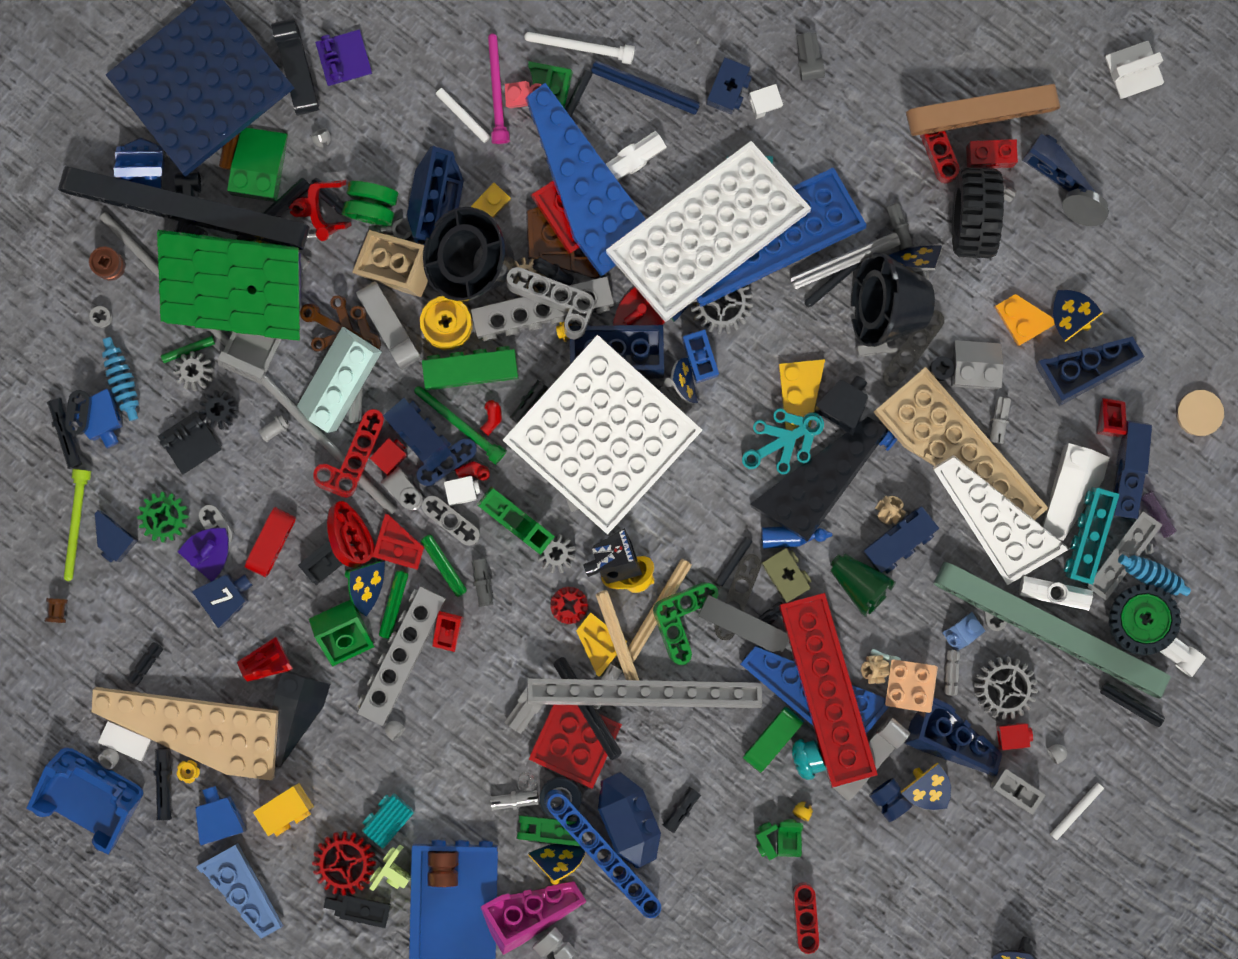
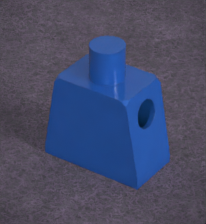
(103, 418)
(217, 818)

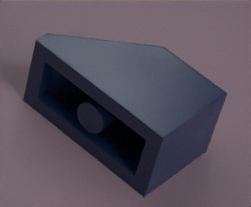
(112, 538)

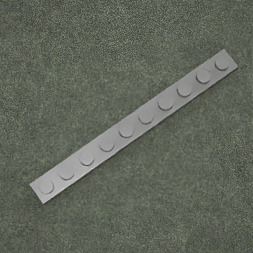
(644, 693)

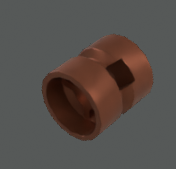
(107, 263)
(443, 868)

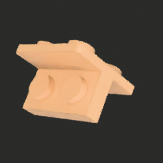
(911, 686)

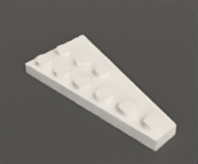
(1004, 530)

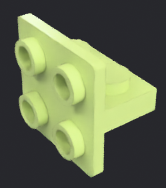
(396, 875)

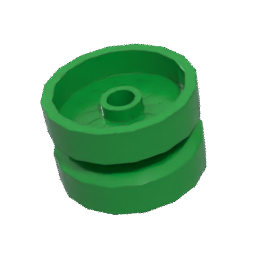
(370, 203)

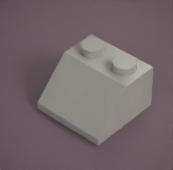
(977, 365)

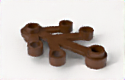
(316, 316)

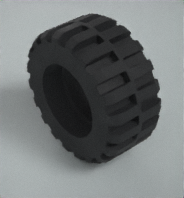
(977, 212)

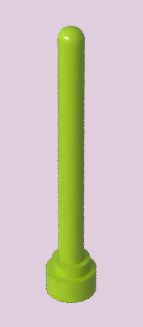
(80, 479)

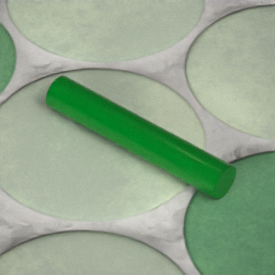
(195, 346)

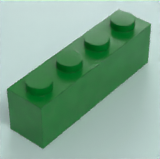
(470, 369)

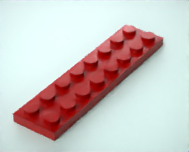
(828, 690)

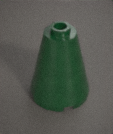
(861, 583)

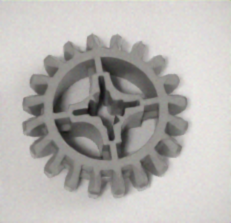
(732, 304)
(1001, 698)

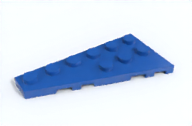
(783, 679)

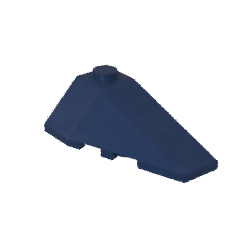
(1055, 164)
(952, 739)

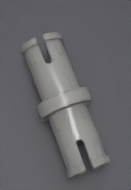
(514, 800)

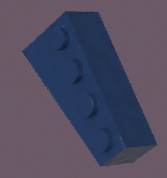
(1083, 370)

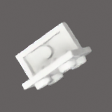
(1135, 69)

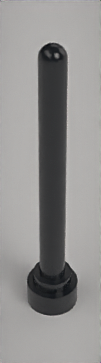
(838, 277)

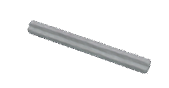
(844, 260)

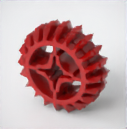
(347, 873)

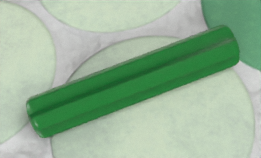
(443, 565)
(393, 604)

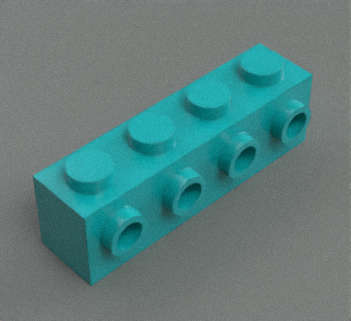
(1092, 535)

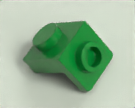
(789, 838)
(764, 845)

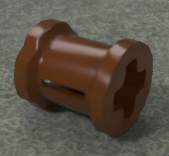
(56, 610)

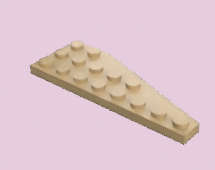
(936, 428)
(215, 734)

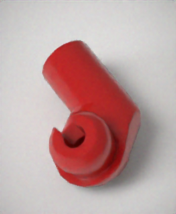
(494, 417)
(473, 469)

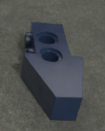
(1131, 468)

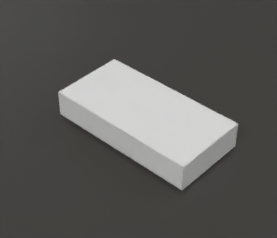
(124, 741)

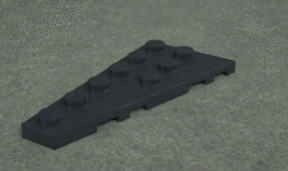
(813, 489)

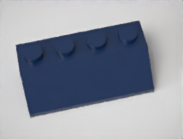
(637, 344)

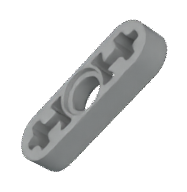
(441, 505)

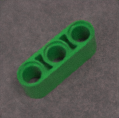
(773, 739)

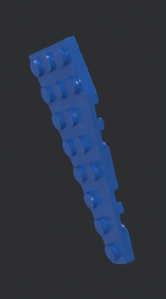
(590, 194)
(829, 221)

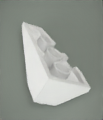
(1076, 474)

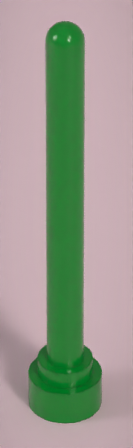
(494, 452)

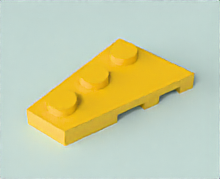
(800, 387)

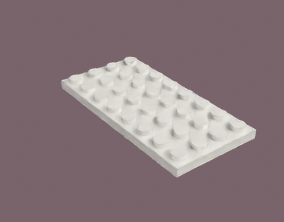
(708, 231)

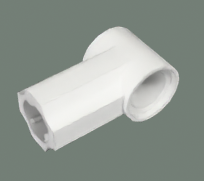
(1185, 657)

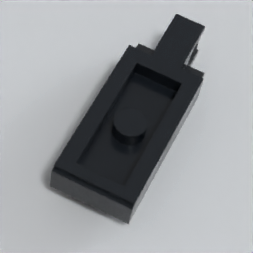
(359, 910)

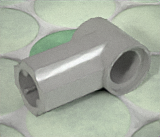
(522, 713)

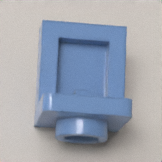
(964, 632)

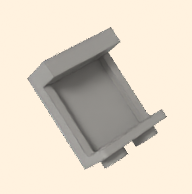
(249, 355)

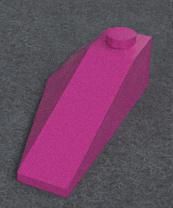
(524, 915)

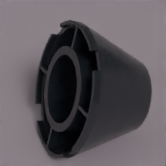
(452, 249)
(889, 301)

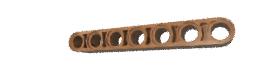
(983, 110)

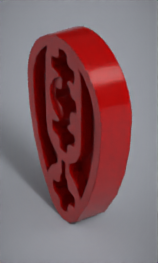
(349, 523)

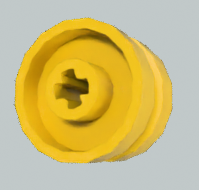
(432, 323)

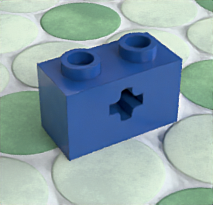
(700, 356)

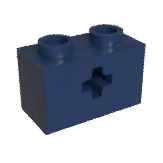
(729, 72)

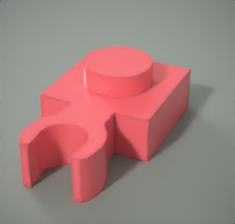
(517, 92)

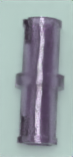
(1158, 513)

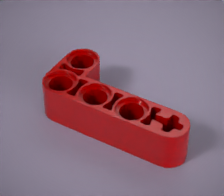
(354, 452)

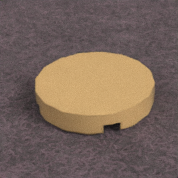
(1200, 413)

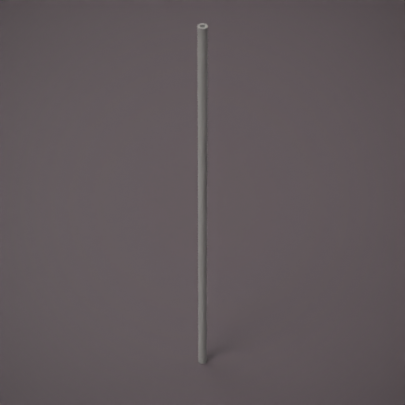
(267, 383)

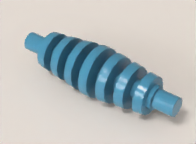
(120, 379)
(1154, 574)

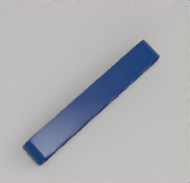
(610, 862)

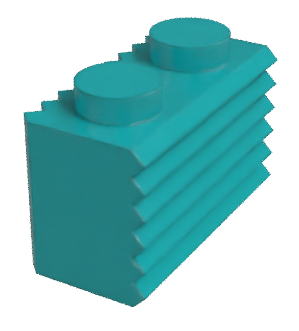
(387, 820)

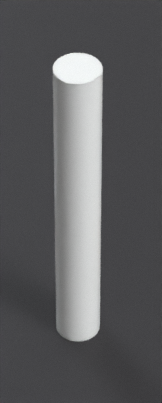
(463, 115)
(1076, 811)

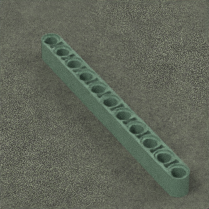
(1052, 630)

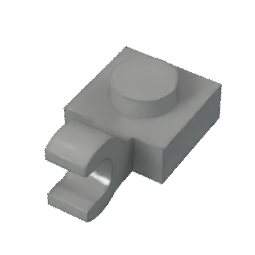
(862, 351)

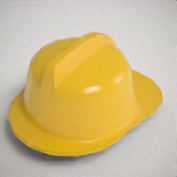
(638, 583)

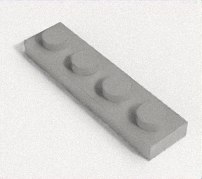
(1132, 544)

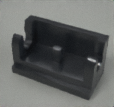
(320, 564)

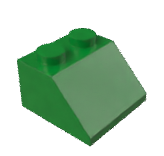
(341, 633)

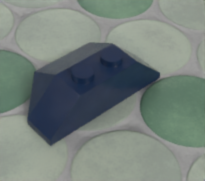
(434, 191)
(629, 820)

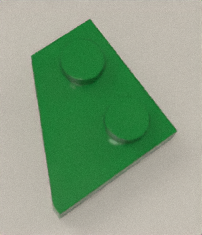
(556, 78)

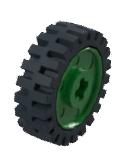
(1128, 627)

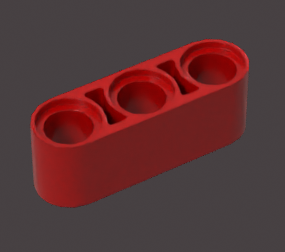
(939, 161)
(270, 542)
(810, 928)

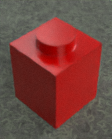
(389, 455)
(1014, 736)

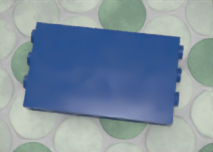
(450, 919)

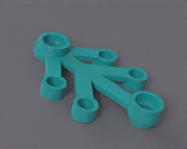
(786, 438)

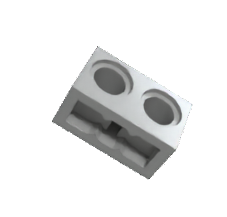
(1017, 790)

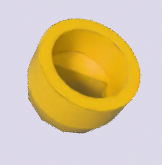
(802, 812)

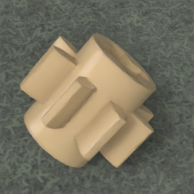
(890, 510)
(875, 669)

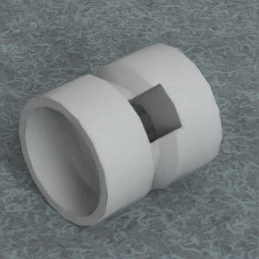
(553, 947)

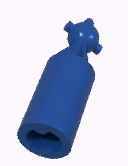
(781, 537)

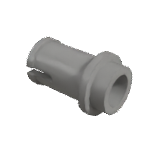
(274, 428)

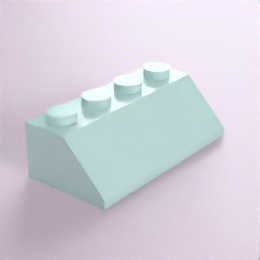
(338, 380)

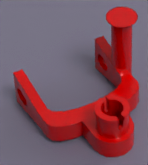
(311, 208)

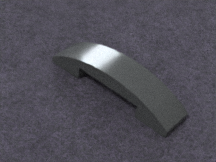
(743, 625)

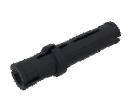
(65, 437)
(163, 791)

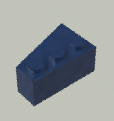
(901, 540)

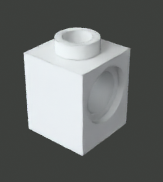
(462, 490)

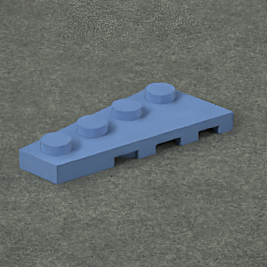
(239, 884)

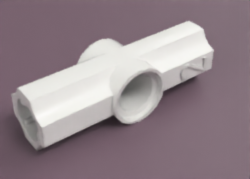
(636, 155)
(1041, 590)

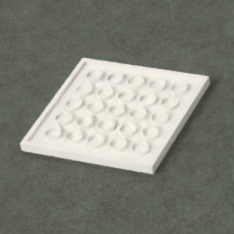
(602, 434)

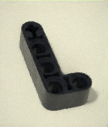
(295, 66)

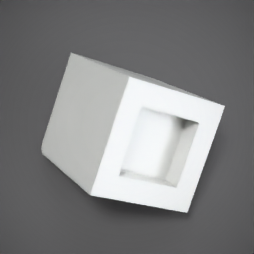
(765, 100)

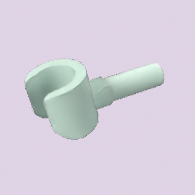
(885, 656)

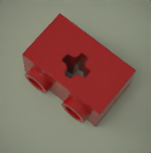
(992, 154)

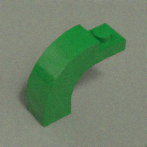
(515, 520)

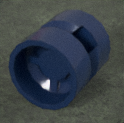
(890, 799)

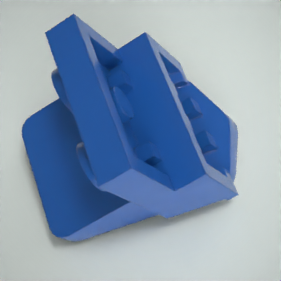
(140, 162)

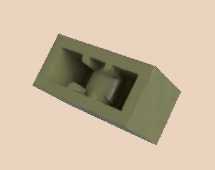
(786, 588)

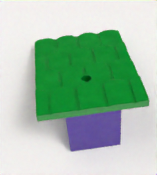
(229, 285)

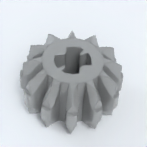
(186, 375)
(563, 557)

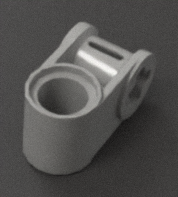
(400, 487)

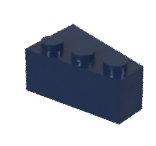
(418, 433)

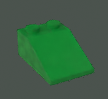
(258, 164)

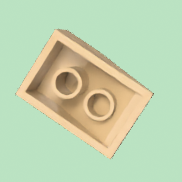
(392, 263)

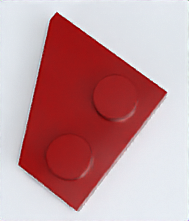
(397, 545)
(265, 661)

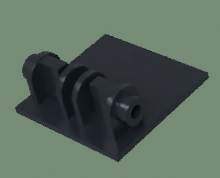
(189, 442)

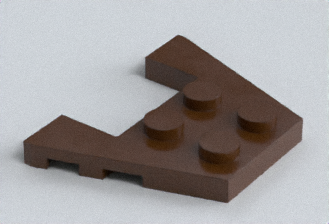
(545, 244)

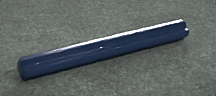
(645, 87)

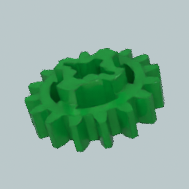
(159, 525)

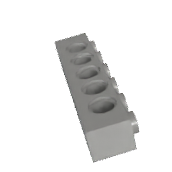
(483, 316)
(380, 712)

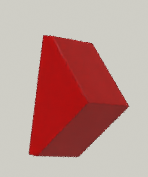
(1112, 418)
(447, 631)

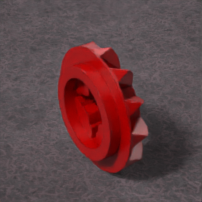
(567, 616)

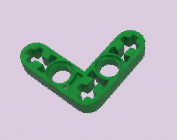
(673, 619)

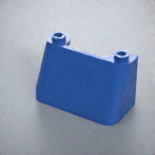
(86, 795)

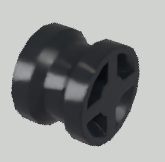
(937, 369)

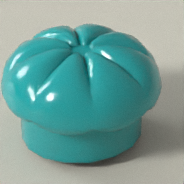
(807, 758)

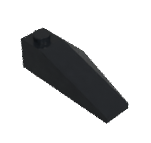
(298, 703)

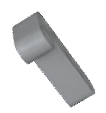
(548, 298)
(388, 325)
(882, 743)

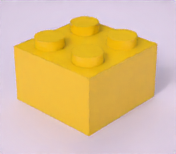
(283, 809)

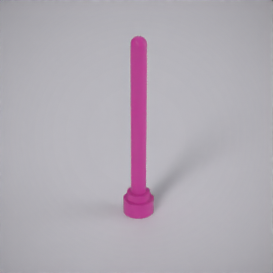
(500, 134)

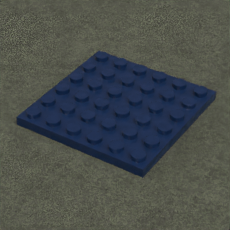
(199, 82)

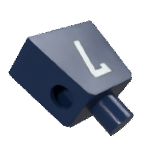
(223, 598)

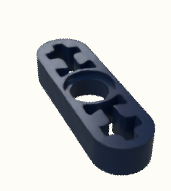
(465, 458)

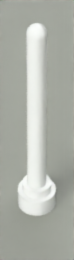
(623, 53)

